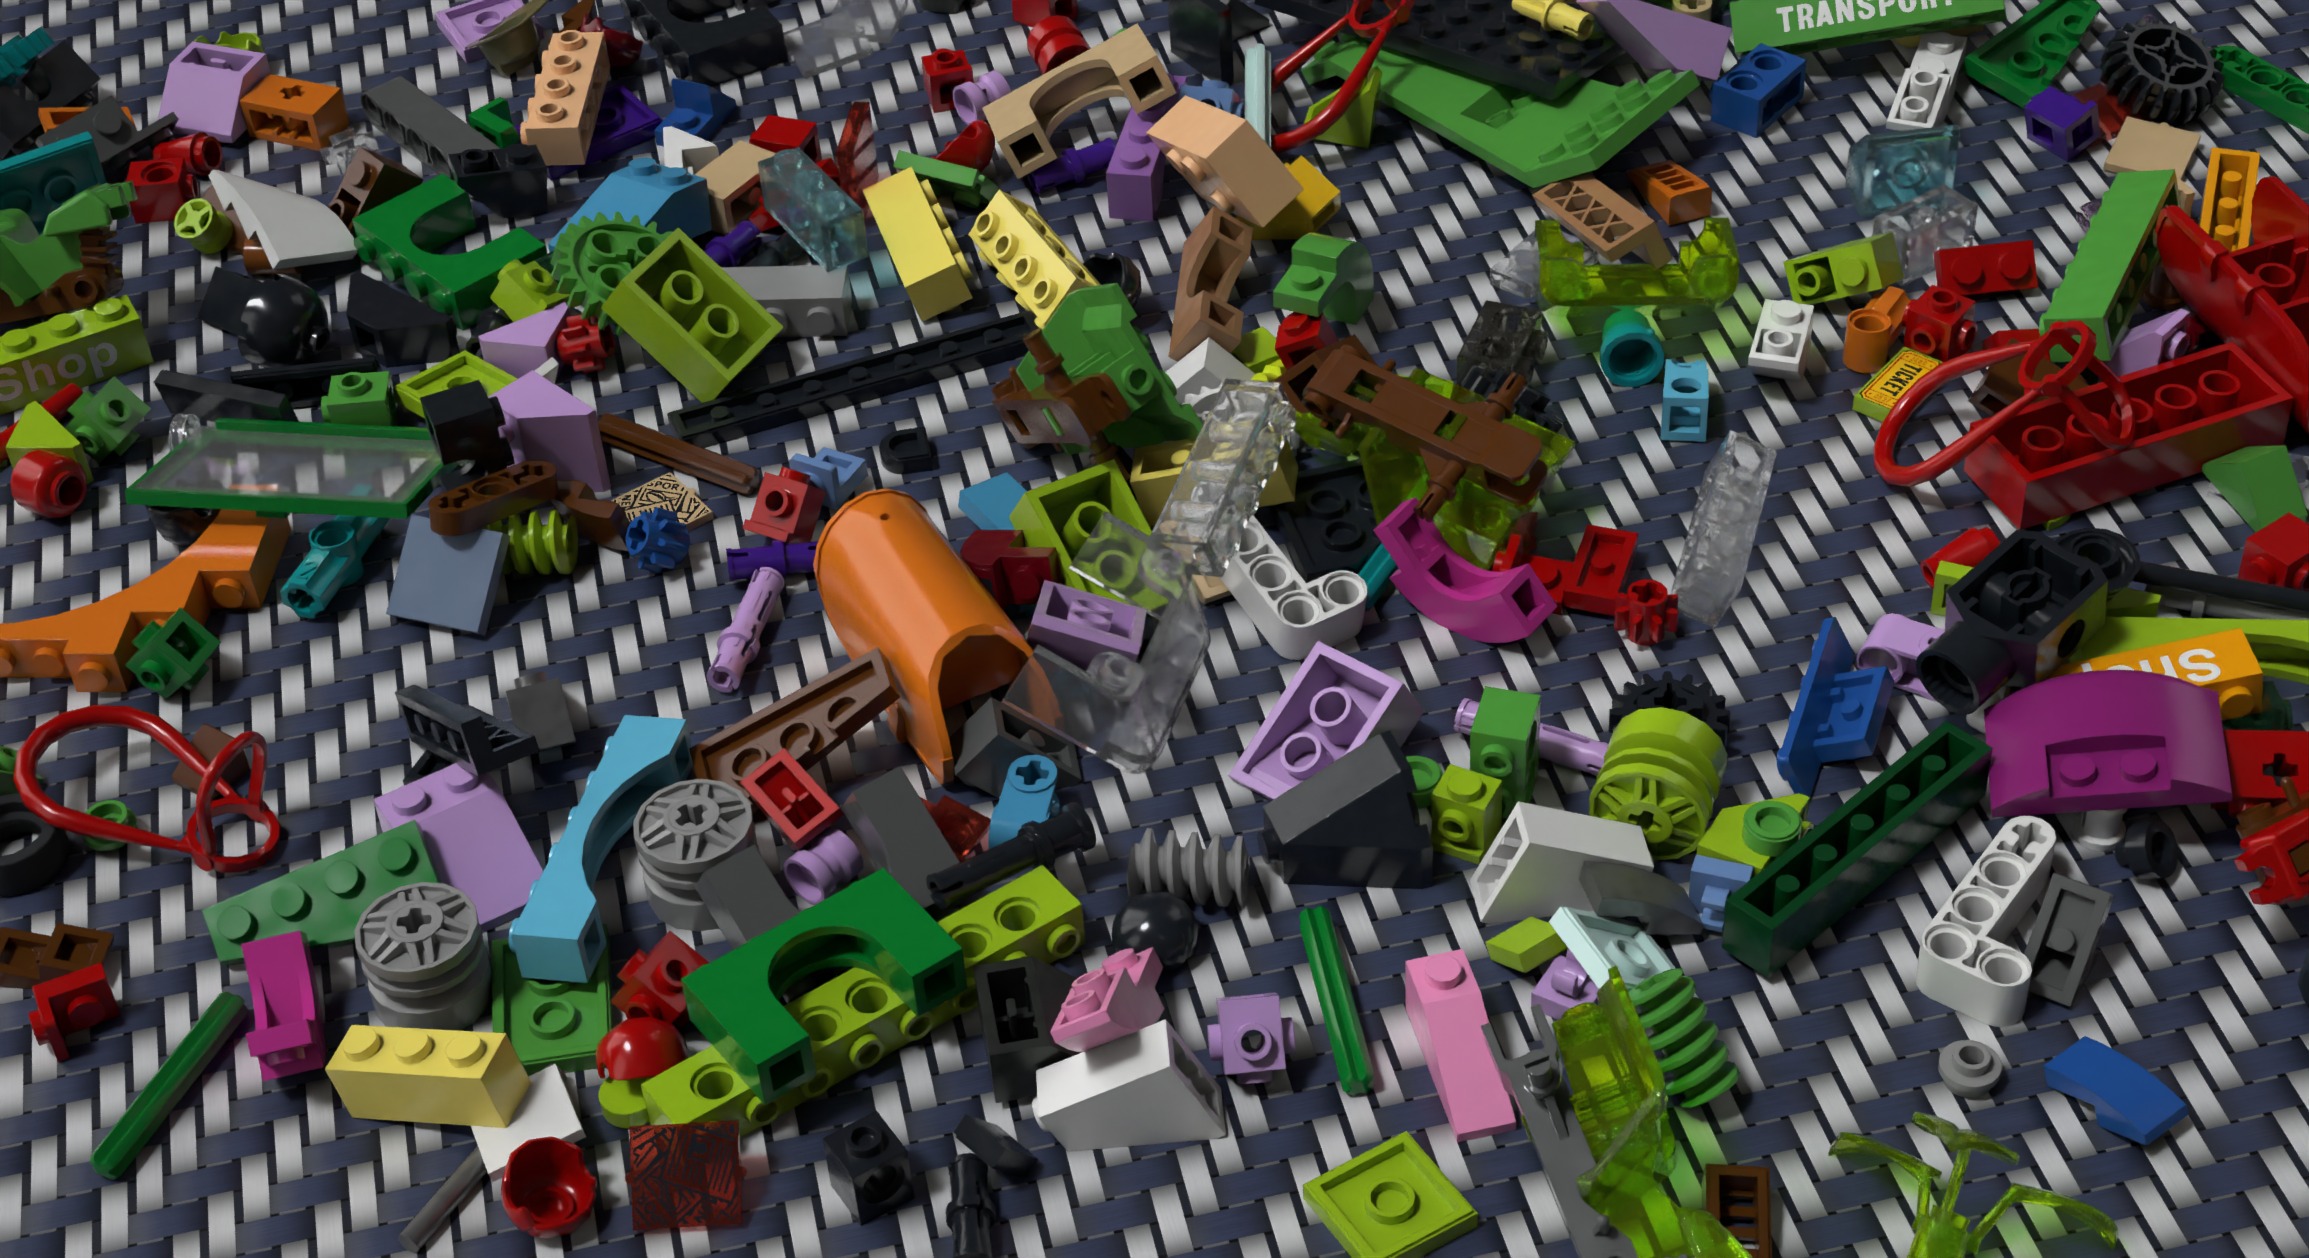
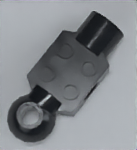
(2024, 613)

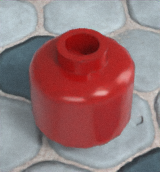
(48, 483)

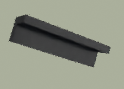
(462, 732)

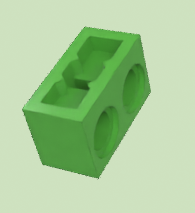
(1507, 743)

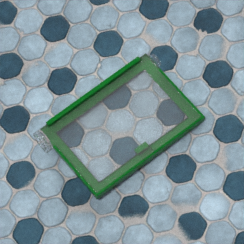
(293, 468)

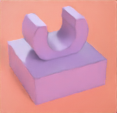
(1563, 987)

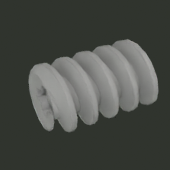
(1189, 868)

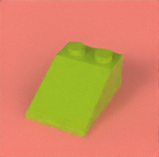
(1067, 512)

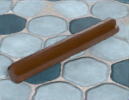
(678, 454)

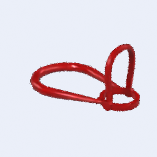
(1336, 109)
(2051, 386)
(125, 716)

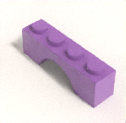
(1138, 164)

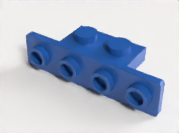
(1835, 711)

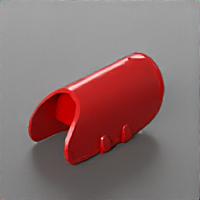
(2254, 292)

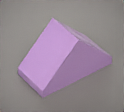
(526, 342)

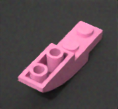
(1110, 1001)

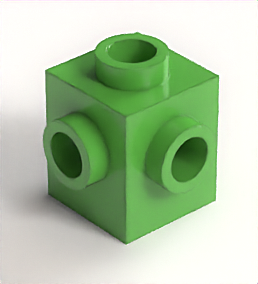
(106, 420)

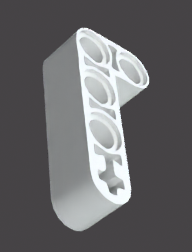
(1287, 608)
(1963, 946)

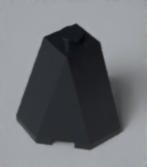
(1351, 824)

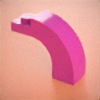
(1455, 592)
(285, 1005)

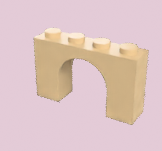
(1113, 68)

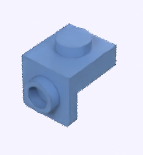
(833, 472)

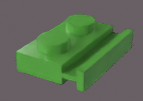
(949, 178)

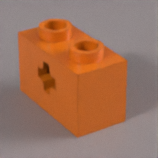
(294, 112)

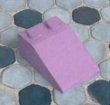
(1662, 37)
(1084, 624)
(1320, 718)
(469, 838)

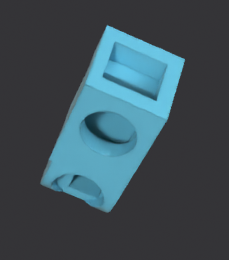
(1685, 401)

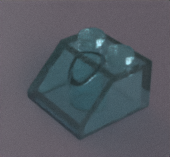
(1900, 166)

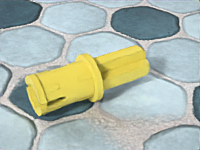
(1557, 16)

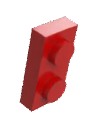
(1987, 268)
(1600, 569)

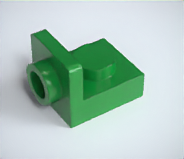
(495, 123)

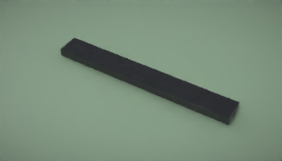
(853, 382)

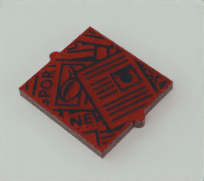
(686, 1175)

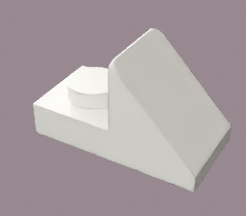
(687, 150)

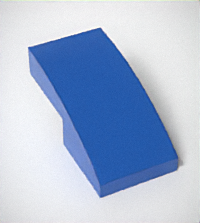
(2122, 1091)

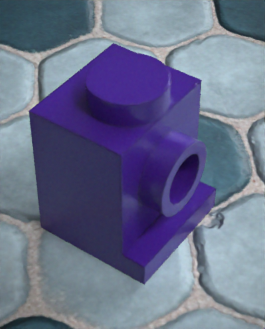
(2061, 122)

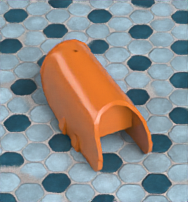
(906, 589)

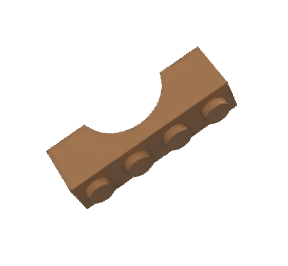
(1207, 275)

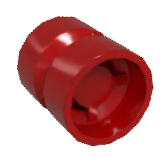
(1055, 42)

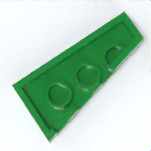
(2032, 49)
(322, 896)

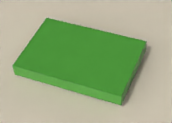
(551, 1018)

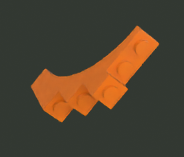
(91, 644)

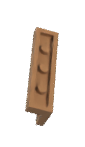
(1610, 212)

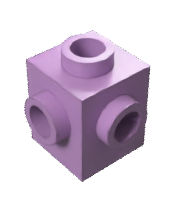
(1248, 1013)

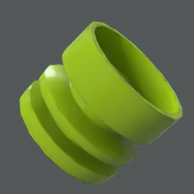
(1661, 776)

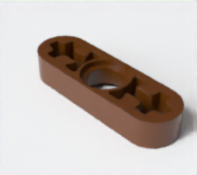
(493, 498)

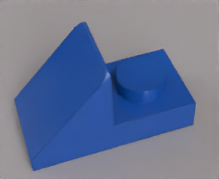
(697, 111)

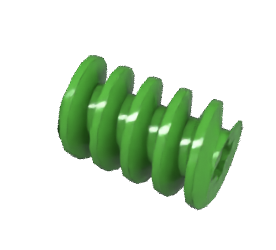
(1684, 1037)

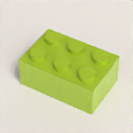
(691, 316)

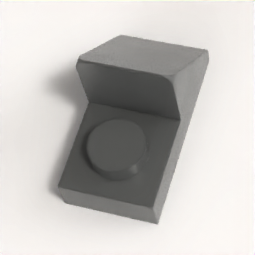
(2066, 938)

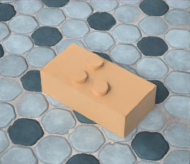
(1225, 160)

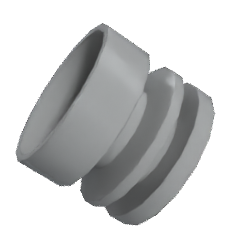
(680, 837)
(425, 957)

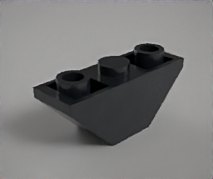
(396, 325)

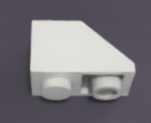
(1782, 340)

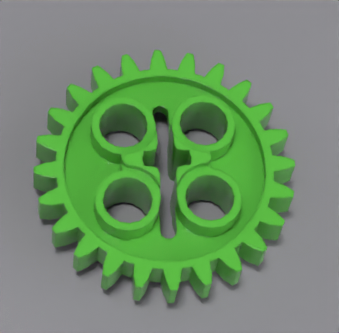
(596, 258)

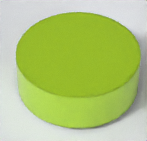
(623, 1102)

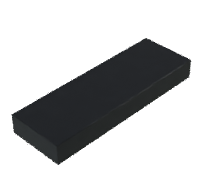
(218, 399)

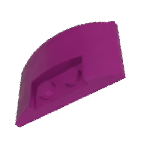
(2106, 744)

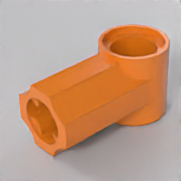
(1874, 330)

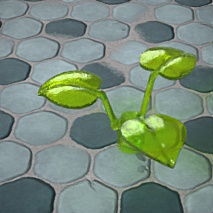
(1943, 1231)

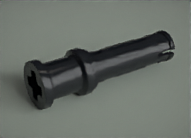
(1034, 846)

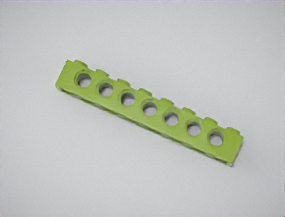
(862, 1019)

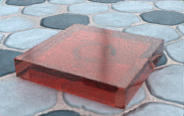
(857, 155)

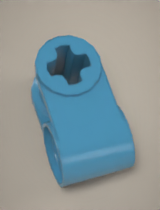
(1025, 797)

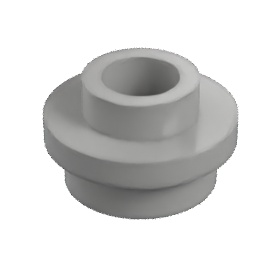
(1969, 1068)

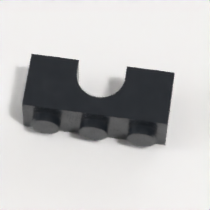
(56, 81)
(465, 427)

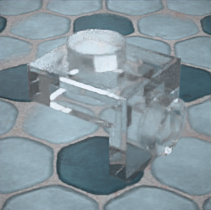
(345, 146)

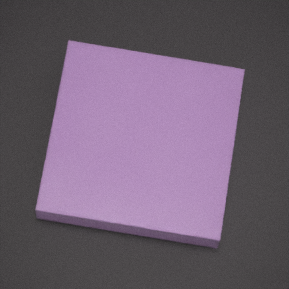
(474, 20)

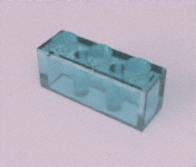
(813, 209)

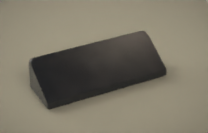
(305, 382)

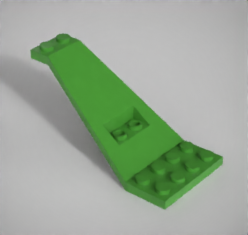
(1506, 126)

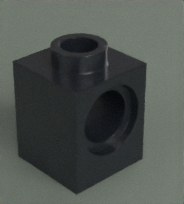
(868, 1168)

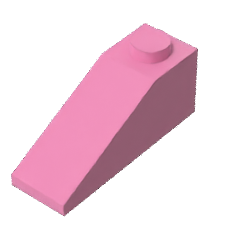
(1447, 1021)

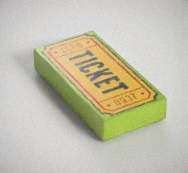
(1891, 382)

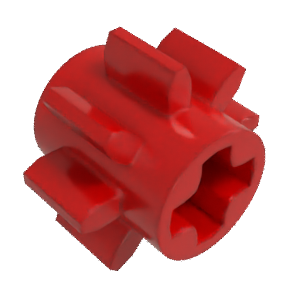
(585, 344)
(1646, 612)

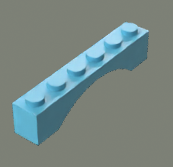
(561, 923)

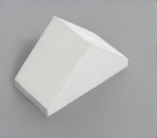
(1206, 367)

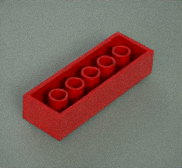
(2184, 417)

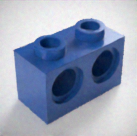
(1757, 90)

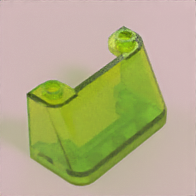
(1694, 286)

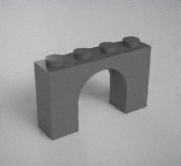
(893, 831)

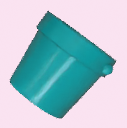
(1630, 349)

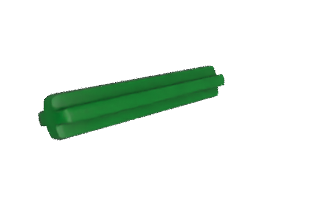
(1336, 1001)
(168, 1086)

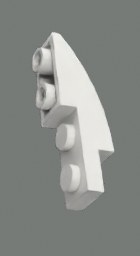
(1928, 83)

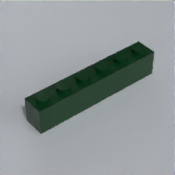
(1855, 849)

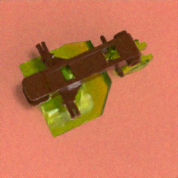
(1434, 441)

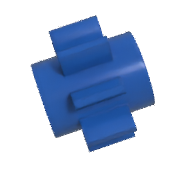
(657, 540)

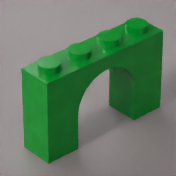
(412, 225)
(863, 927)

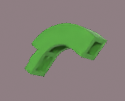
(1328, 278)

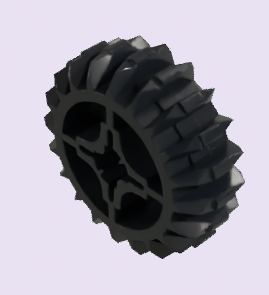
(2161, 72)

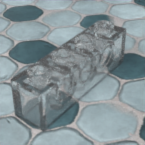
(1723, 528)

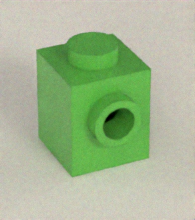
(360, 400)

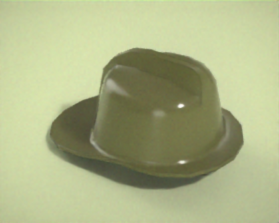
(513, 41)

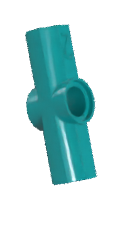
(331, 562)

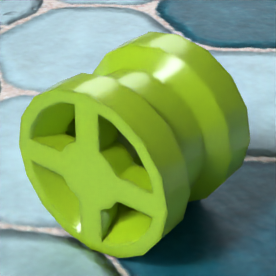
(203, 226)

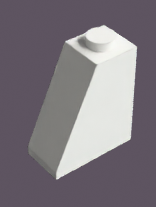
(1540, 858)
(1130, 1094)

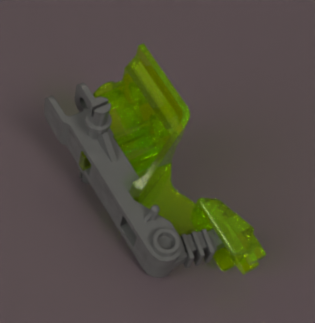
(1610, 1137)

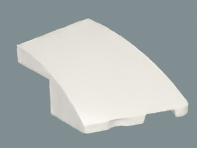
(289, 225)

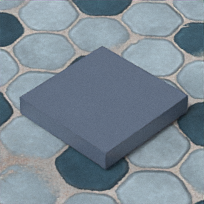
(448, 577)

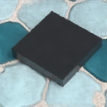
(1203, 36)

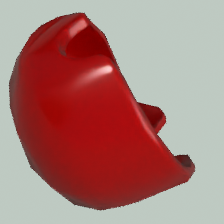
(971, 148)
(640, 1049)
(547, 1187)

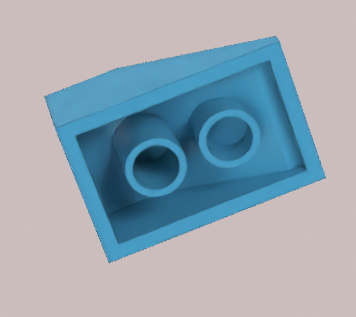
(654, 194)

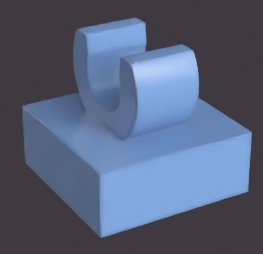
(1710, 886)

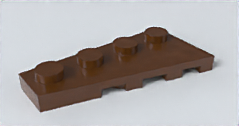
(804, 723)

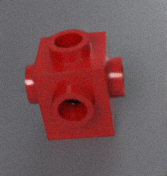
(1940, 324)
(654, 981)

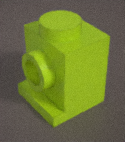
(526, 290)
(1465, 813)

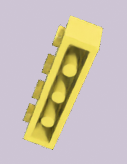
(920, 243)
(1028, 256)

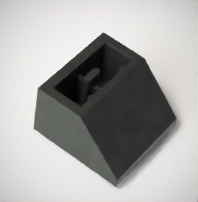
(1016, 1014)

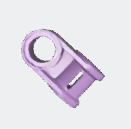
(1896, 644)

